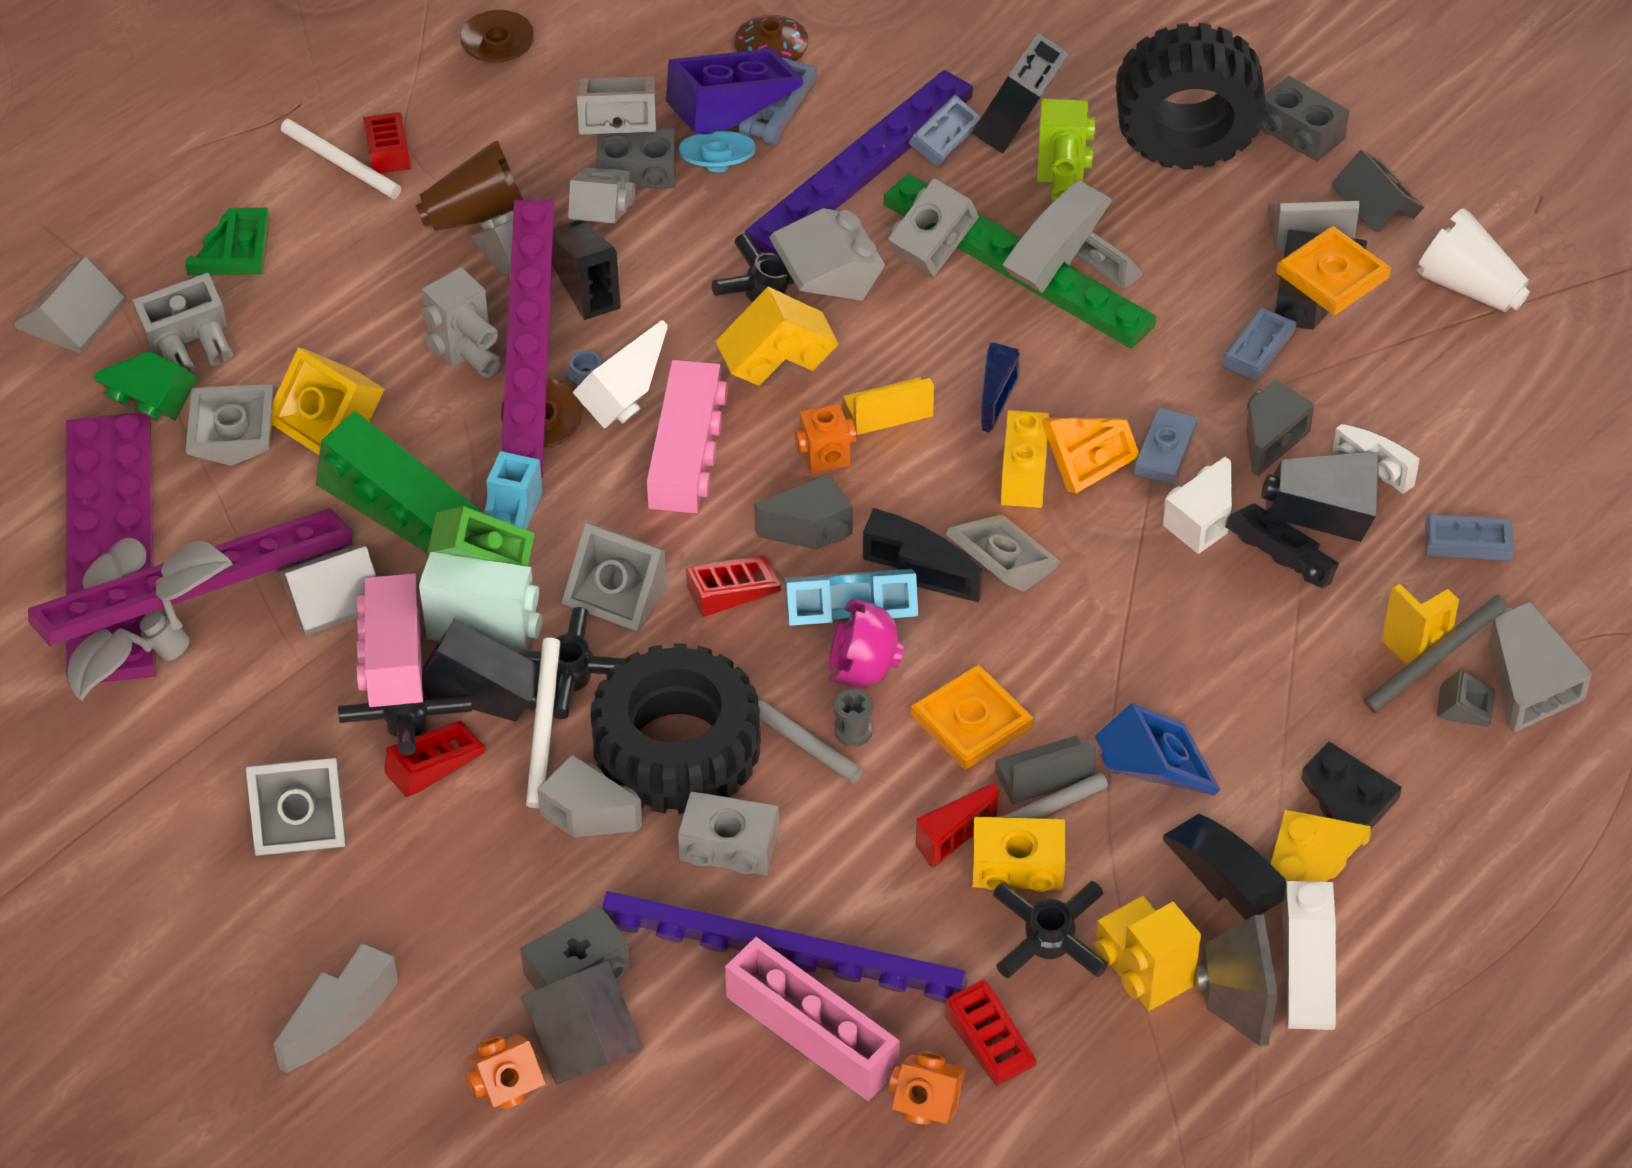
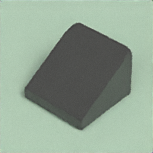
(1465, 700)

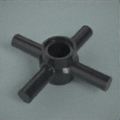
(764, 272)
(574, 662)
(406, 719)
(1050, 943)

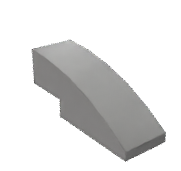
(1056, 235)
(336, 1007)

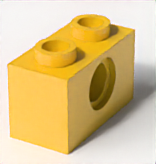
(1024, 459)
(1003, 839)

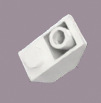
(1201, 507)

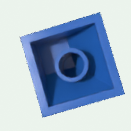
(1154, 750)

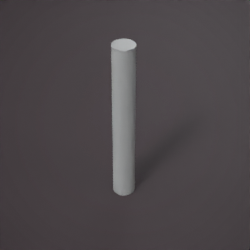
(809, 742)
(1061, 798)

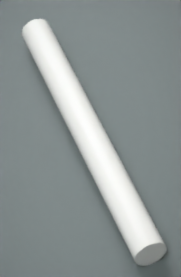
(341, 158)
(543, 719)

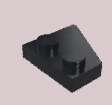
(1348, 787)

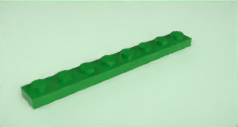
(1067, 289)

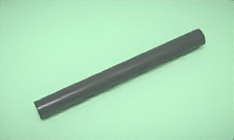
(1435, 653)

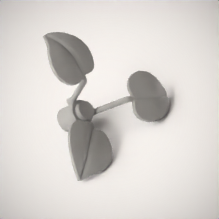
(103, 652)

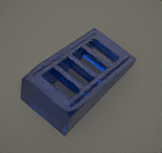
(999, 382)

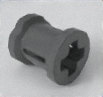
(853, 712)

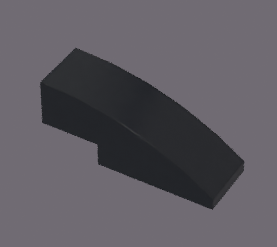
(935, 560)
(1227, 865)

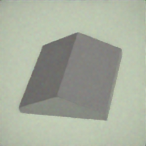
(230, 422)
(1005, 551)

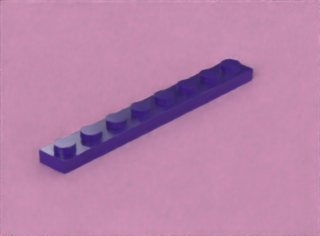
(860, 160)
(804, 951)

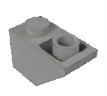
(496, 241)
(587, 802)

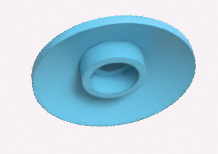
(717, 150)

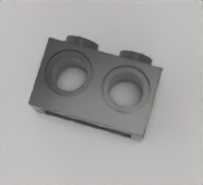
(1304, 118)
(645, 154)

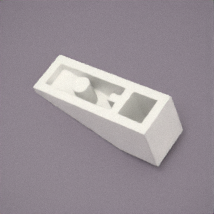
(622, 380)
(1309, 954)

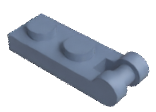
(780, 111)

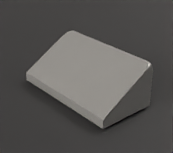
(1109, 261)

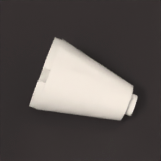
(1474, 265)

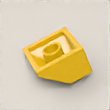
(319, 397)

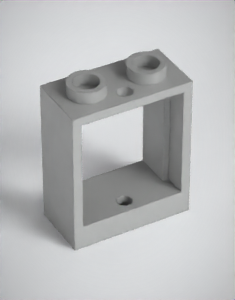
(622, 97)

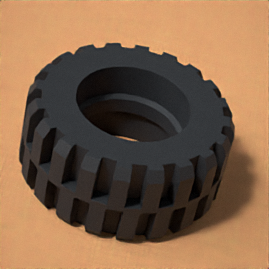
(1184, 61)
(670, 684)

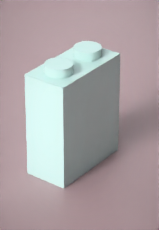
(483, 595)

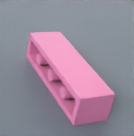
(685, 437)
(390, 641)
(812, 1018)

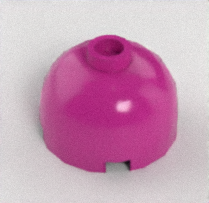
(864, 645)

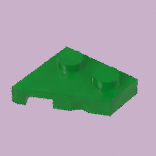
(234, 245)

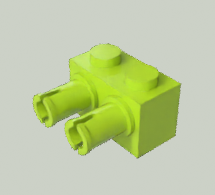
(1063, 143)

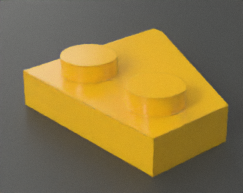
(1315, 846)

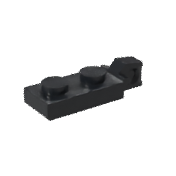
(1283, 543)

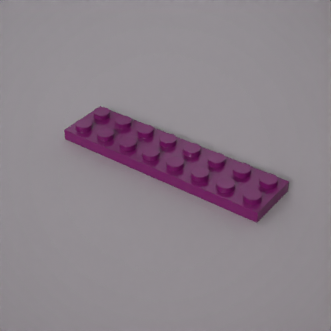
(108, 502)

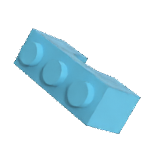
(514, 489)
(825, 596)

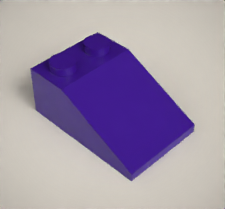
(727, 87)

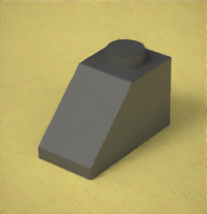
(1275, 423)
(806, 515)

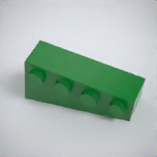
(384, 480)

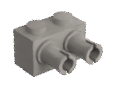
(183, 315)
(459, 322)

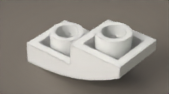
(1395, 463)

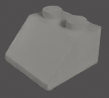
(829, 254)

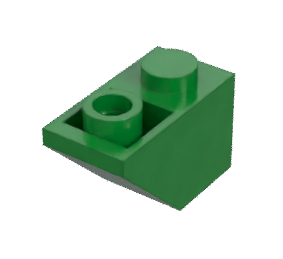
(151, 382)

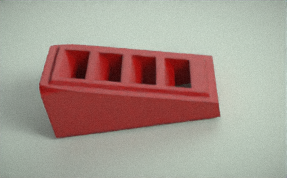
(387, 142)
(722, 597)
(413, 775)
(953, 824)
(976, 1006)

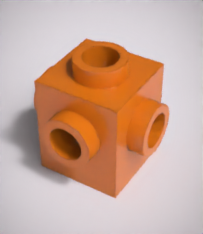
(825, 438)
(503, 1071)
(926, 1088)

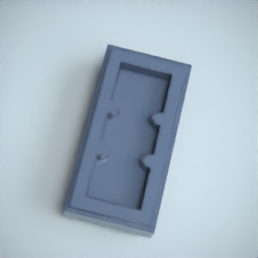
(945, 131)
(1259, 344)
(1166, 446)
(1469, 537)

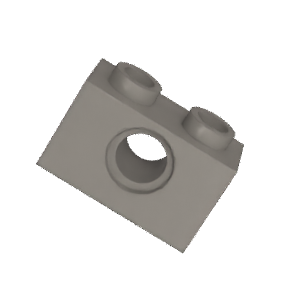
(600, 194)
(932, 247)
(713, 818)

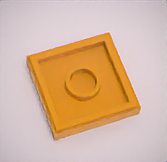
(1333, 270)
(972, 716)

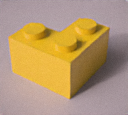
(773, 331)
(1150, 950)

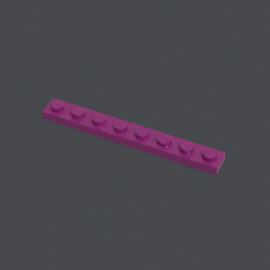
(528, 329)
(136, 593)

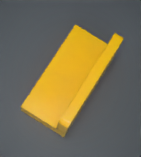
(890, 405)
(1415, 626)

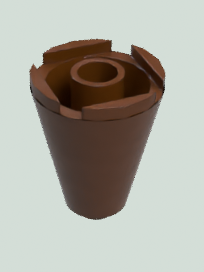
(471, 192)

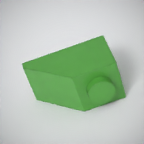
(480, 536)

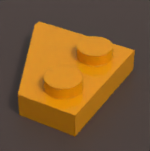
(1089, 448)

